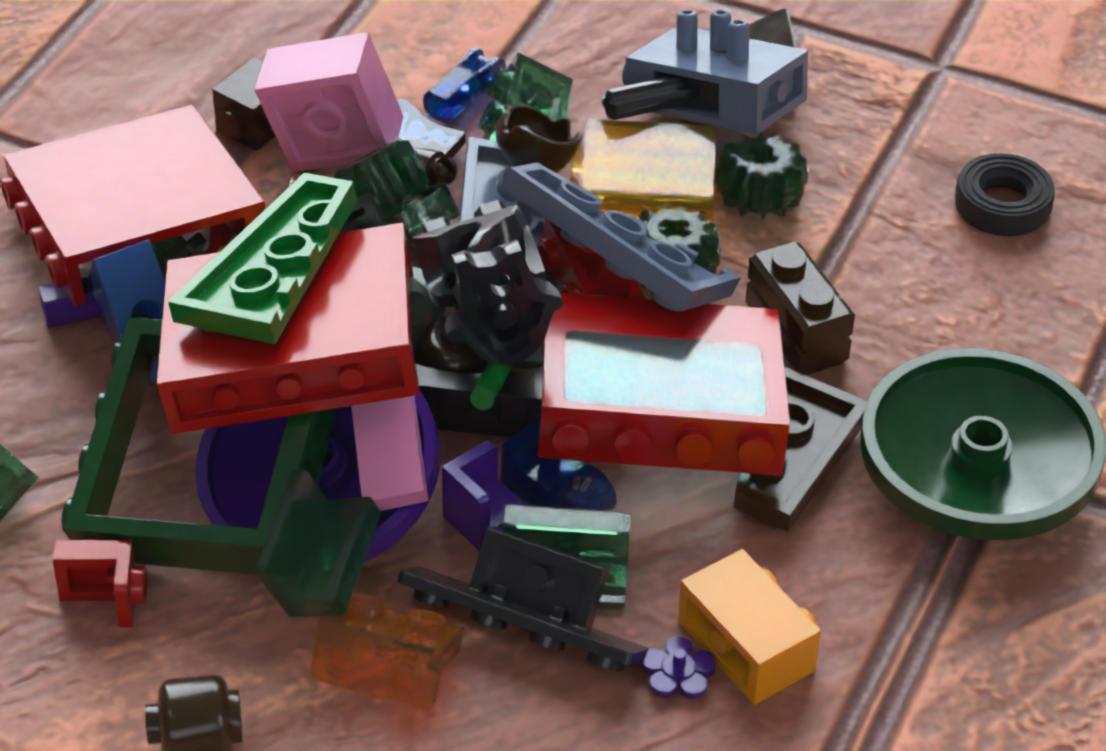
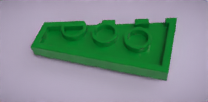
(270, 264)

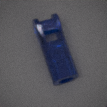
(461, 85)

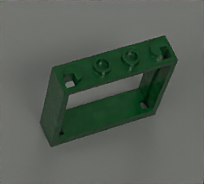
(169, 542)

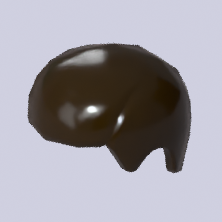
(532, 137)

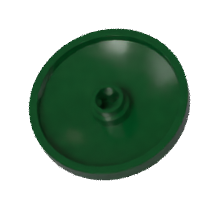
(982, 444)

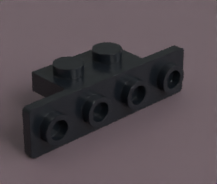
(534, 589)

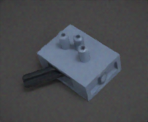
(711, 76)

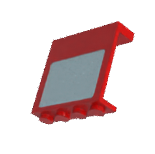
(664, 386)

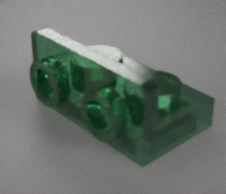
(525, 84)

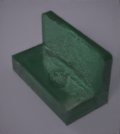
(585, 533)
(316, 548)

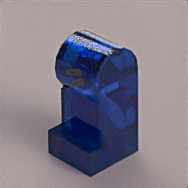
(552, 481)

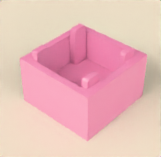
(328, 101)

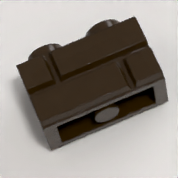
(811, 316)

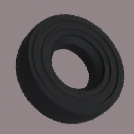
(999, 216)

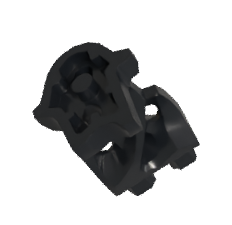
(496, 281)

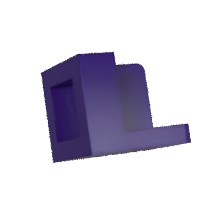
(473, 493)

